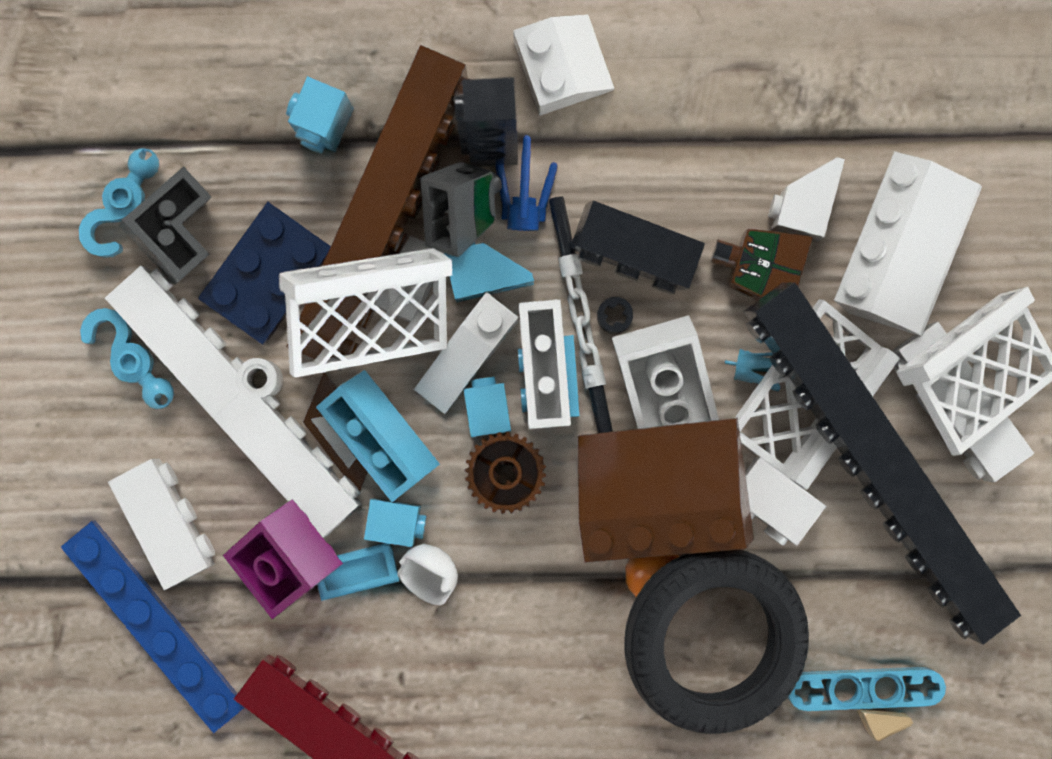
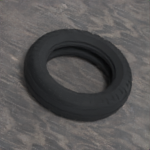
(769, 682)

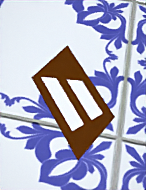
(329, 439)

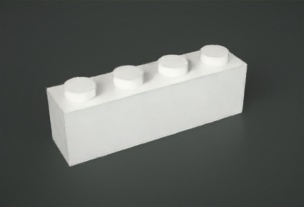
(997, 450)

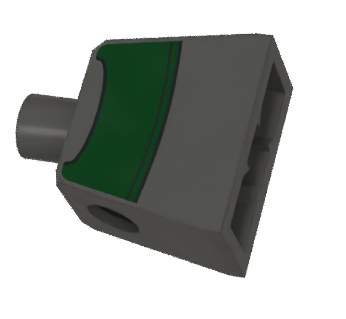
(458, 206)

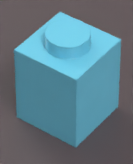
(487, 407)
(394, 522)

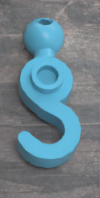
(119, 199)
(128, 360)

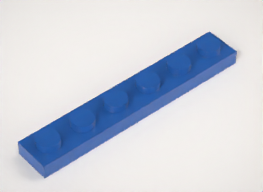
(153, 625)

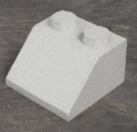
(562, 61)

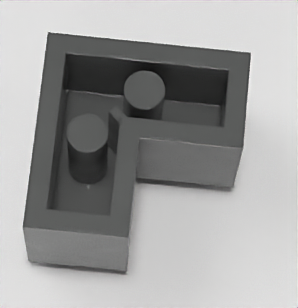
(159, 228)

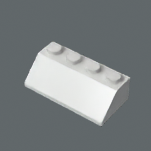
(907, 243)

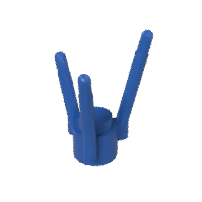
(523, 213)

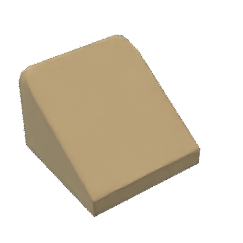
(883, 722)

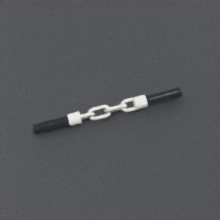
(571, 268)

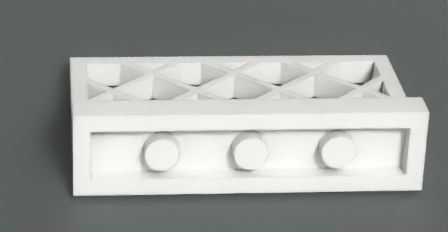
(361, 277)
(958, 345)
(812, 450)

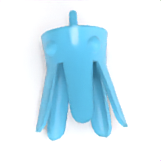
(750, 362)

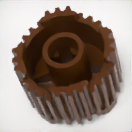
(483, 477)

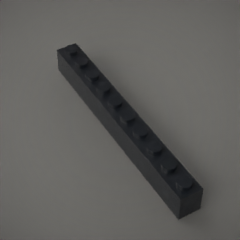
(881, 462)

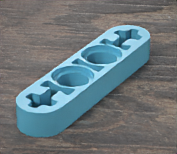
(865, 684)

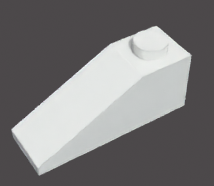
(466, 352)

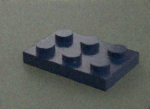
(248, 280)

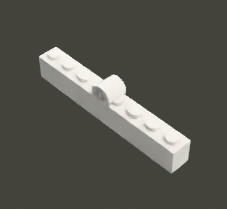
(233, 400)

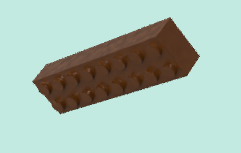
(392, 182)

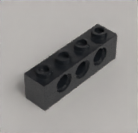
(488, 121)

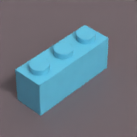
(377, 435)

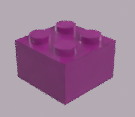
(282, 558)

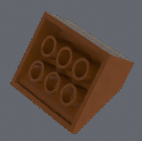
(663, 491)

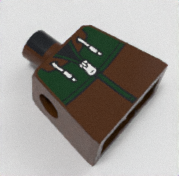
(762, 260)

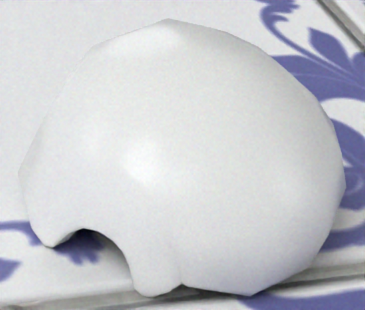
(428, 573)

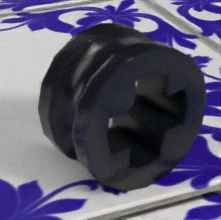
(618, 327)

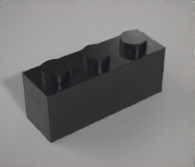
(636, 247)

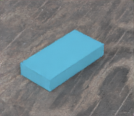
(361, 571)

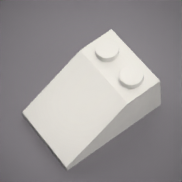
(665, 374)

